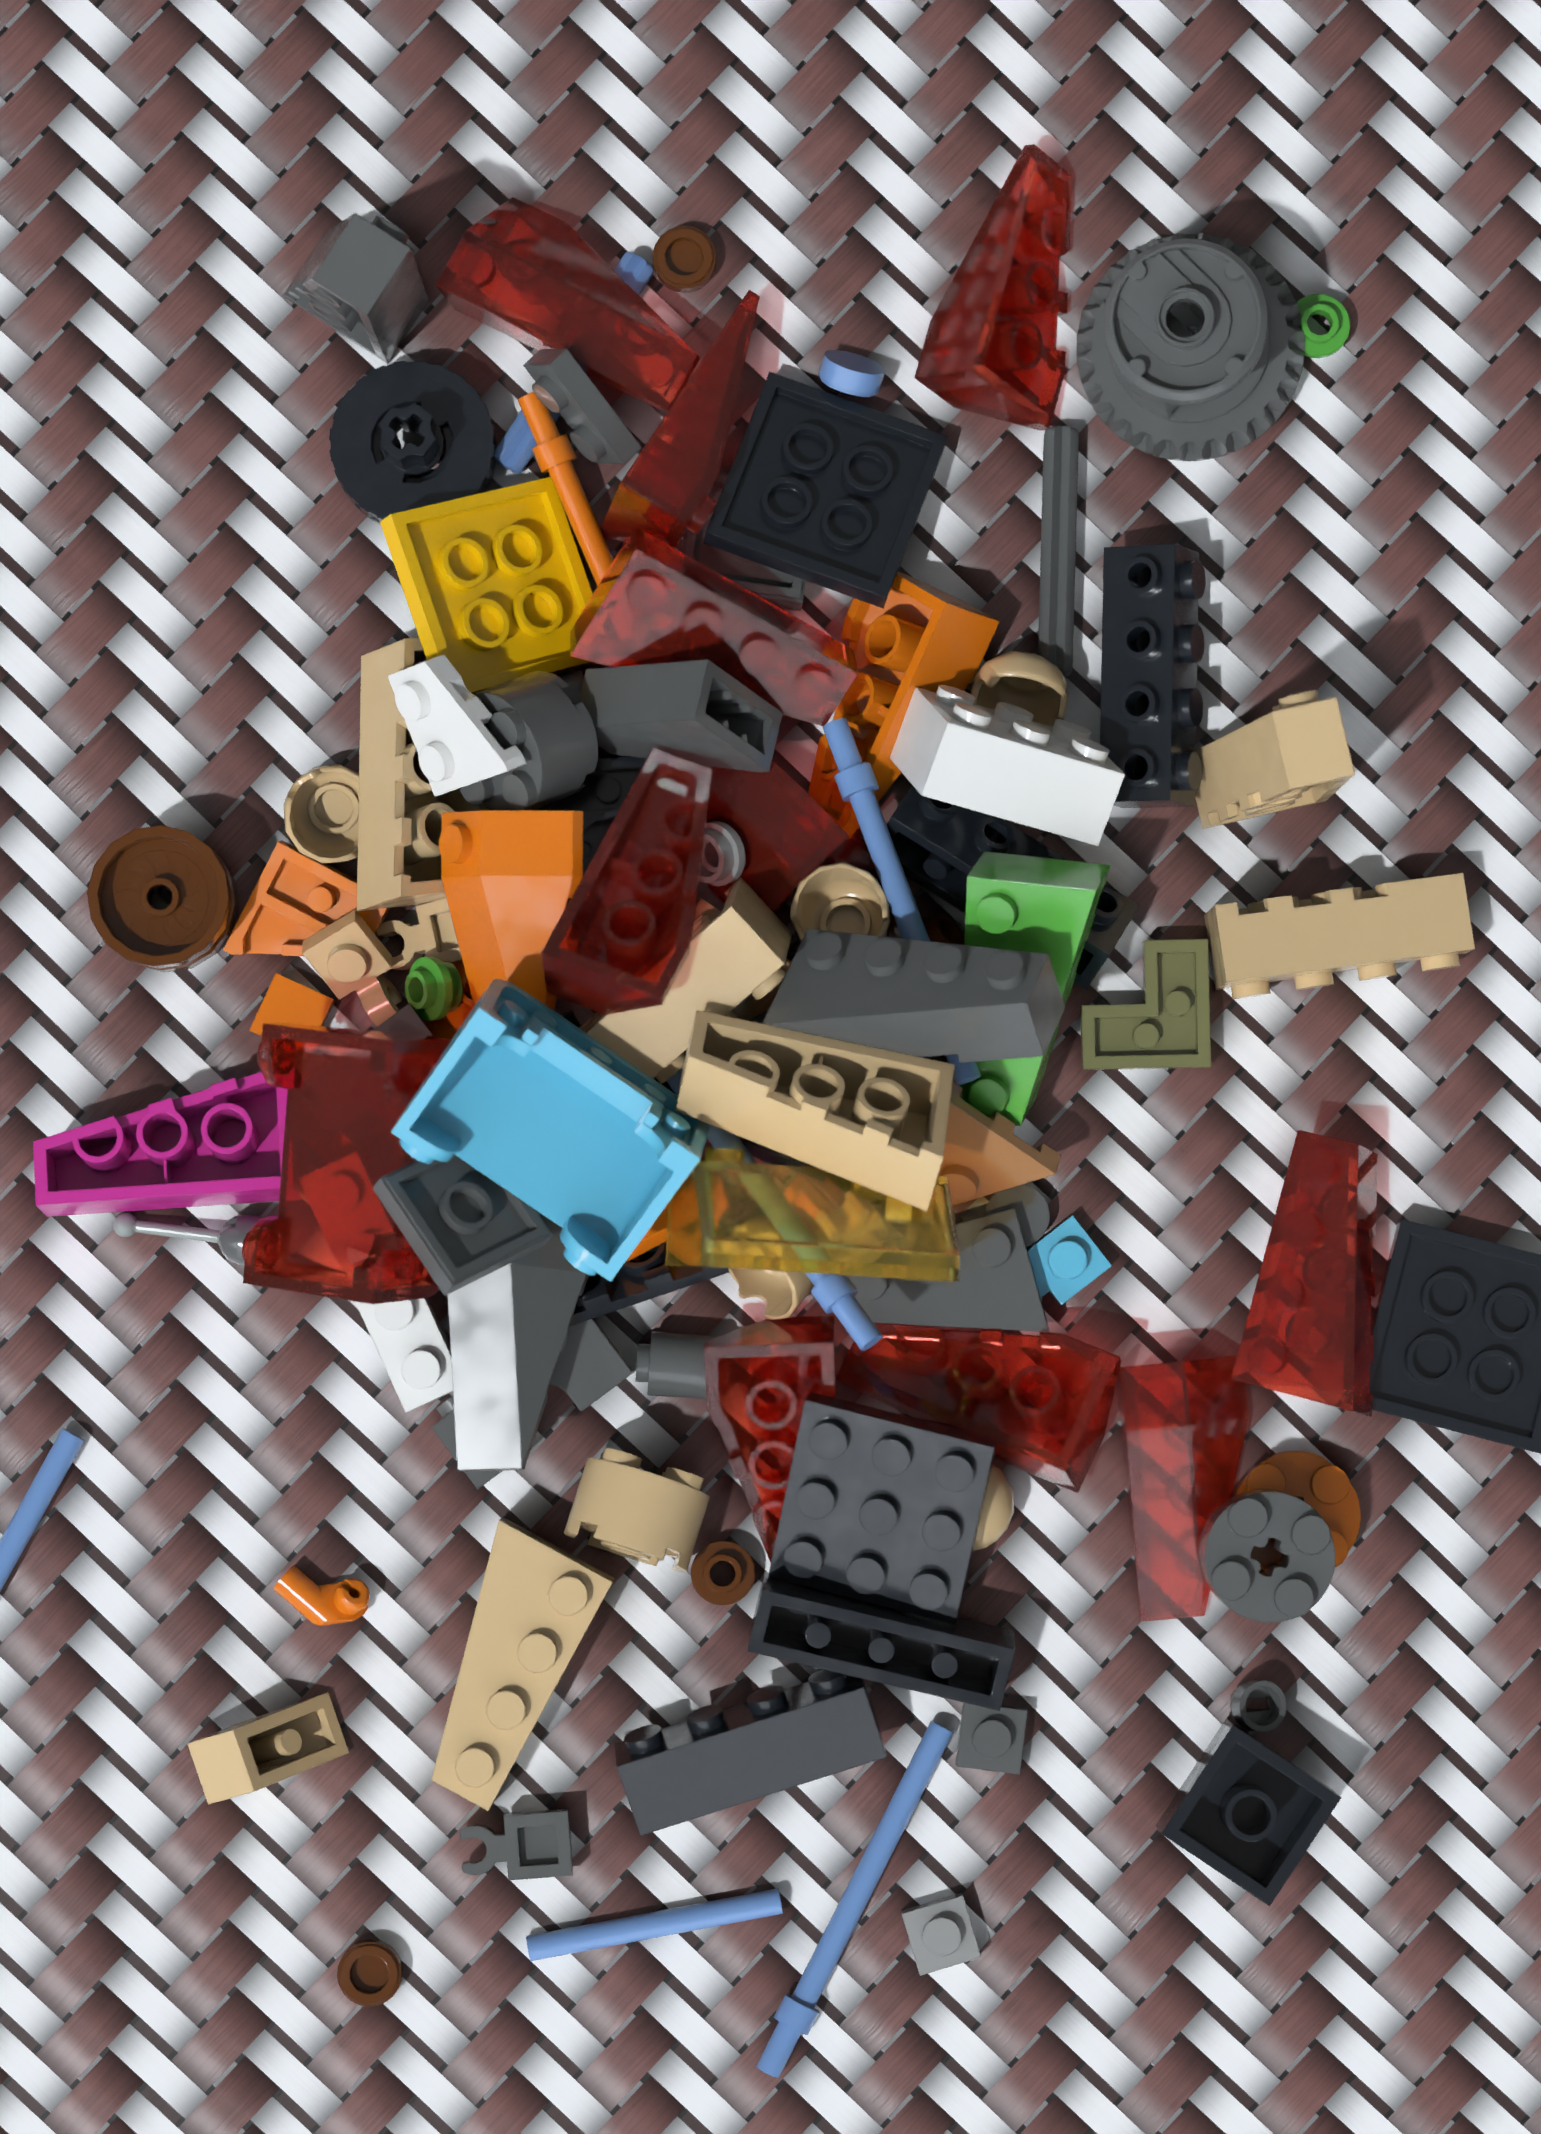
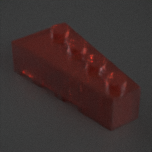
(674, 609)
(1317, 1280)

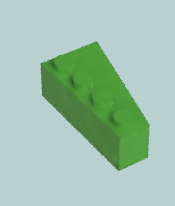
(1035, 909)

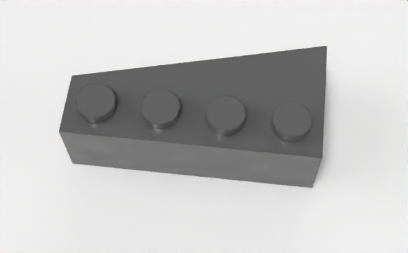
(362, 284)
(920, 996)

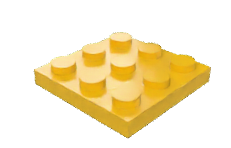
(492, 581)

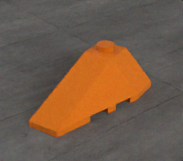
(913, 642)
(507, 890)

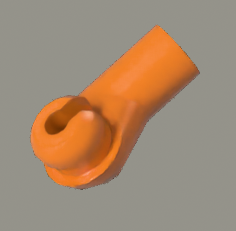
(324, 1603)

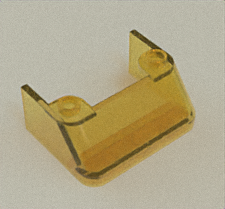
(806, 1223)

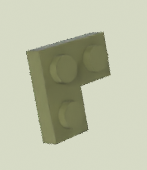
(1170, 1025)

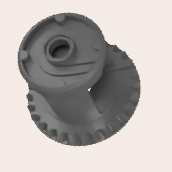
(1183, 390)

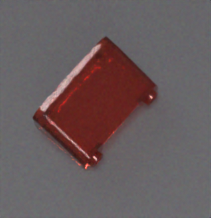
(336, 1146)

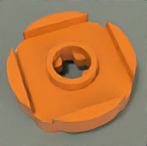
(1319, 1485)

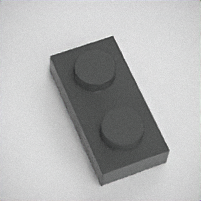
(569, 391)

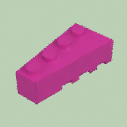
(173, 1154)

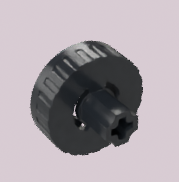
(419, 400)

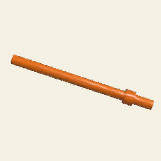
(555, 456)

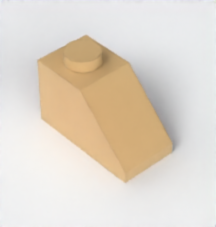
(268, 1748)

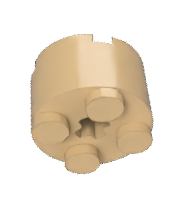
(637, 1510)

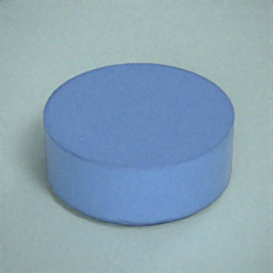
(851, 373)

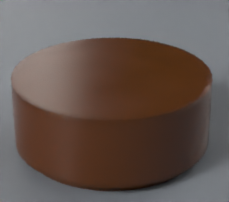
(684, 259)
(370, 1972)

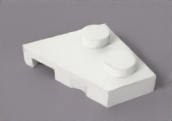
(449, 727)

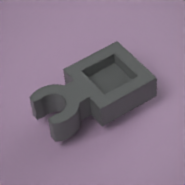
(532, 1845)

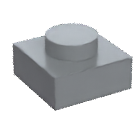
(941, 1934)

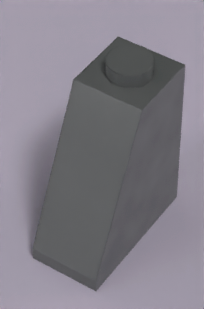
(681, 710)

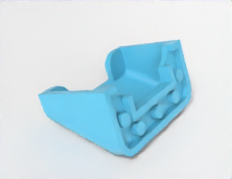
(555, 1125)

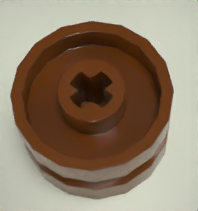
(201, 903)

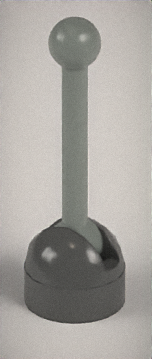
(229, 1238)

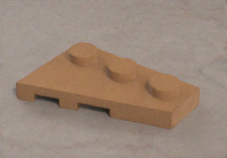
(986, 1155)

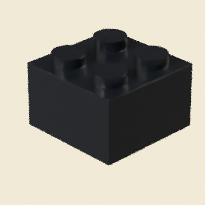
(1247, 1812)

